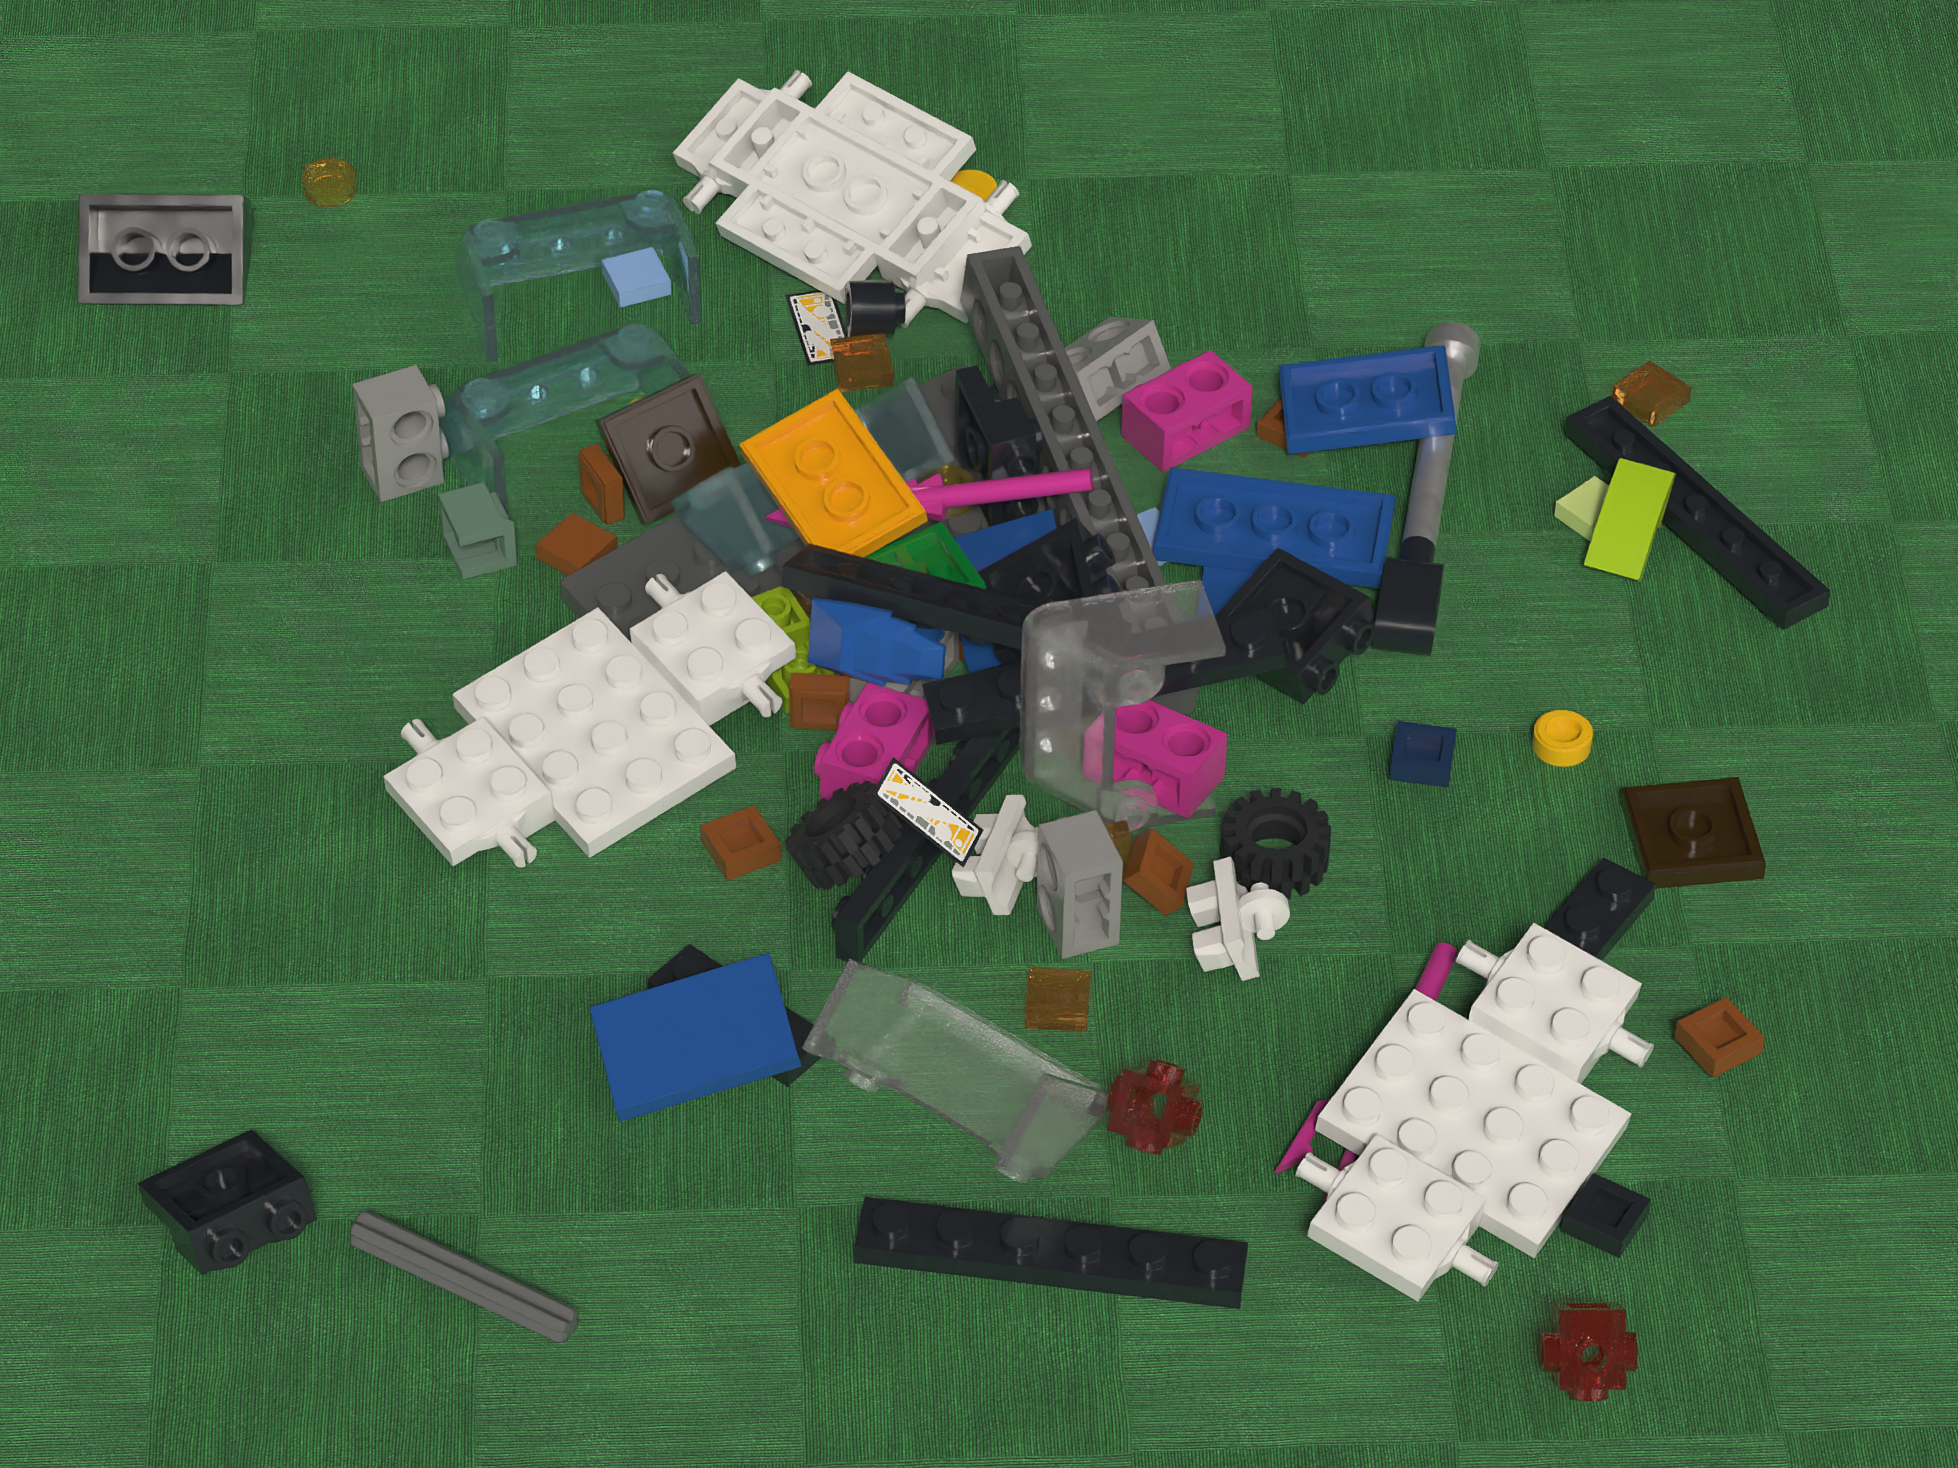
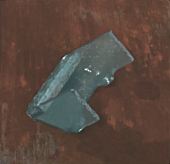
(573, 241)
(547, 390)
(731, 505)

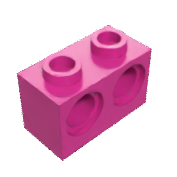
(1186, 411)
(872, 733)
(1170, 753)

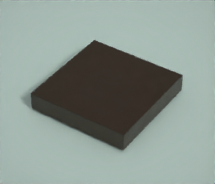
(667, 445)
(1692, 833)

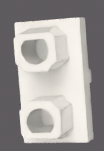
(1006, 858)
(1240, 917)

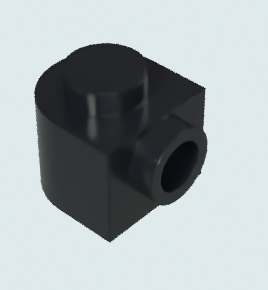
(873, 307)

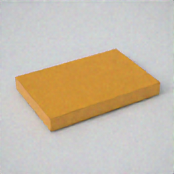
(833, 479)

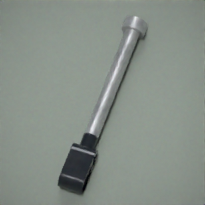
(1413, 581)

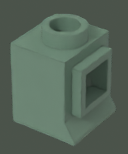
(476, 530)

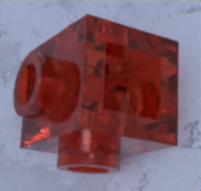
(1134, 1113)
(1578, 1327)

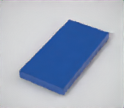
(1244, 519)

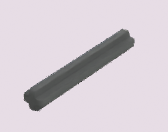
(464, 1277)

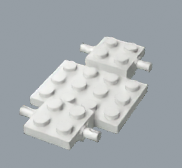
(846, 189)
(594, 726)
(1475, 1116)

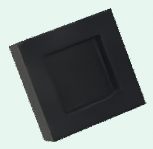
(1606, 1215)

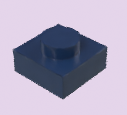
(1423, 754)

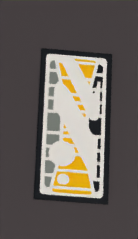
(816, 322)
(928, 812)

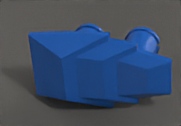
(873, 644)

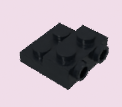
(995, 441)
(1053, 569)
(1315, 619)
(229, 1202)

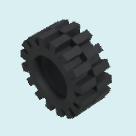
(1283, 820)
(843, 836)

